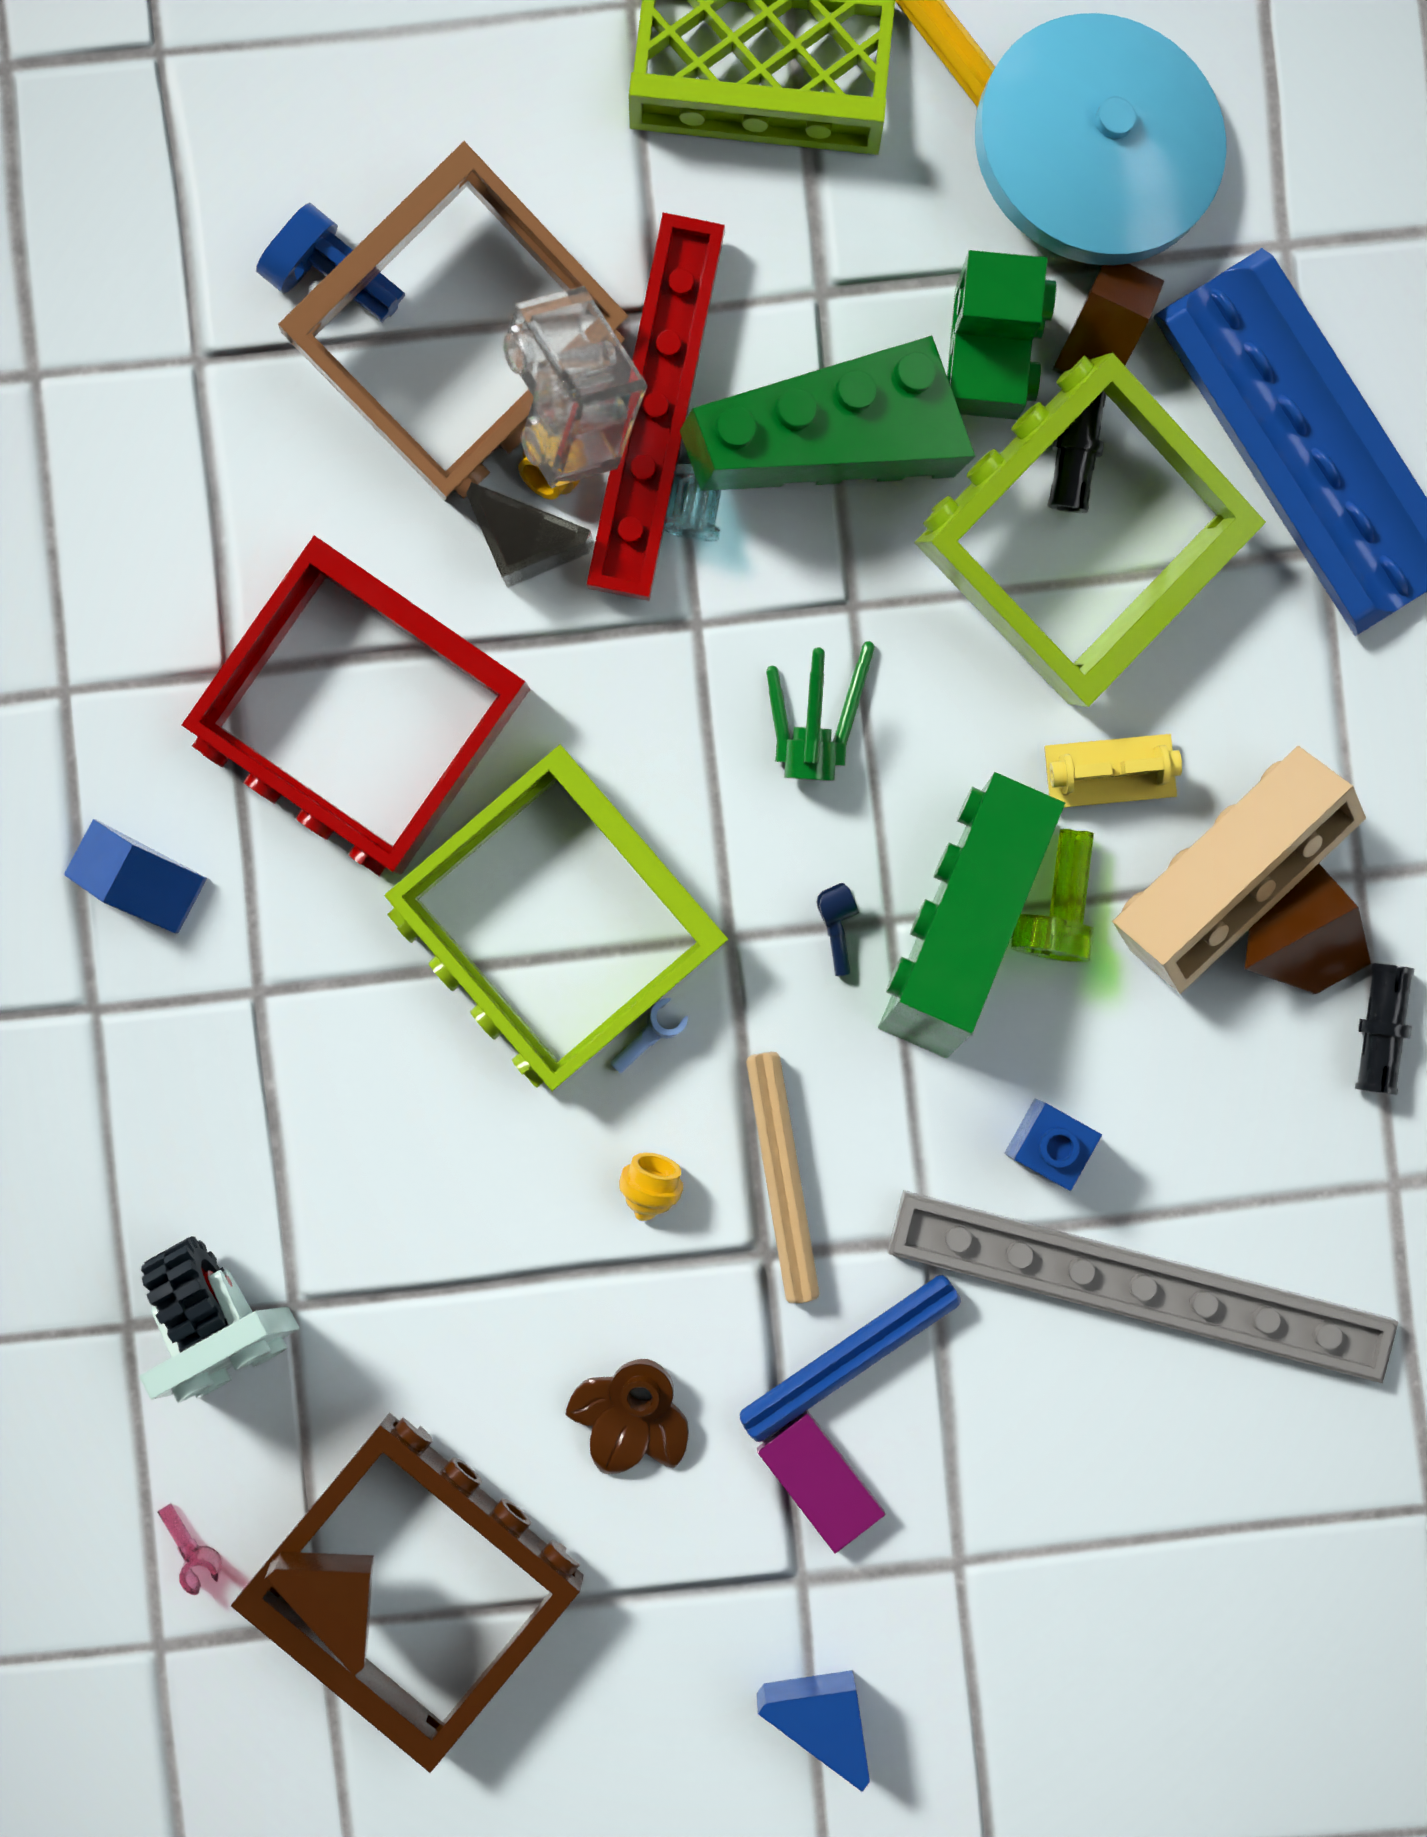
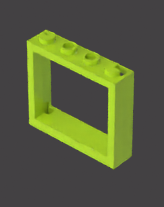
(1161, 600)
(457, 969)

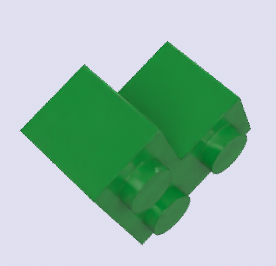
(995, 317)

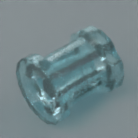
(693, 509)

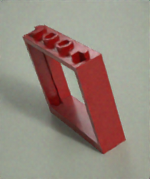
(259, 643)

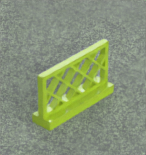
(766, 110)

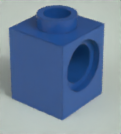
(1053, 1144)

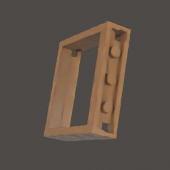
(459, 170)

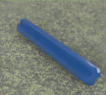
(849, 1358)

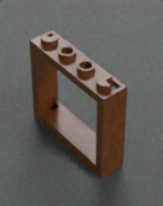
(371, 1690)

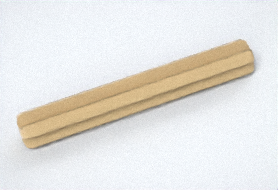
(782, 1177)

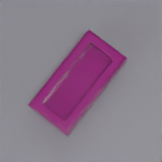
(820, 1481)

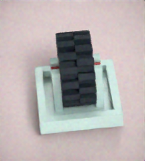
(205, 1323)

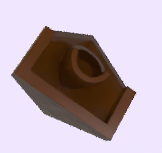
(1309, 936)

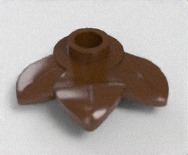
(627, 1425)

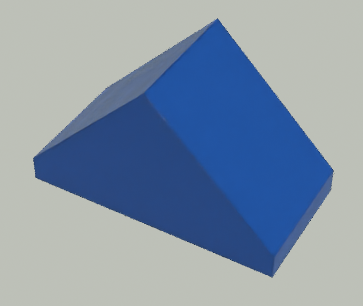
(134, 877)
(822, 1718)

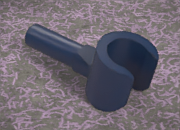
(835, 906)

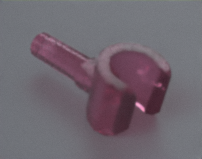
(190, 1551)

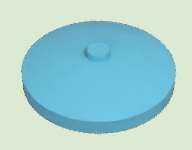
(1100, 139)

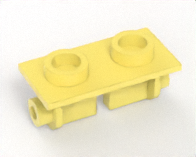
(1113, 770)

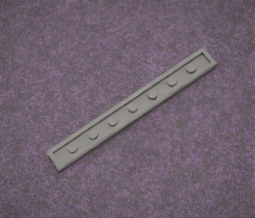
(1142, 1286)

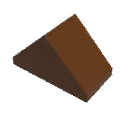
(1111, 315)
(330, 1597)

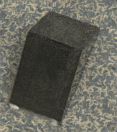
(524, 537)

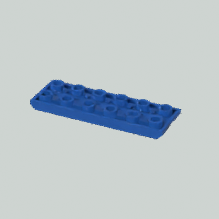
(1305, 436)

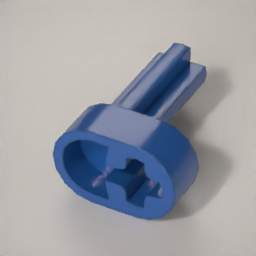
(311, 241)

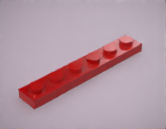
(668, 361)

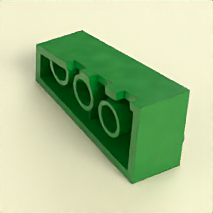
(848, 421)
(972, 916)

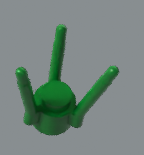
(811, 751)

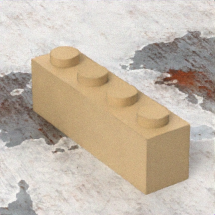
(1239, 868)

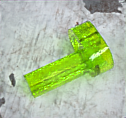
(1062, 933)

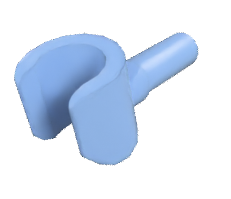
(647, 1037)

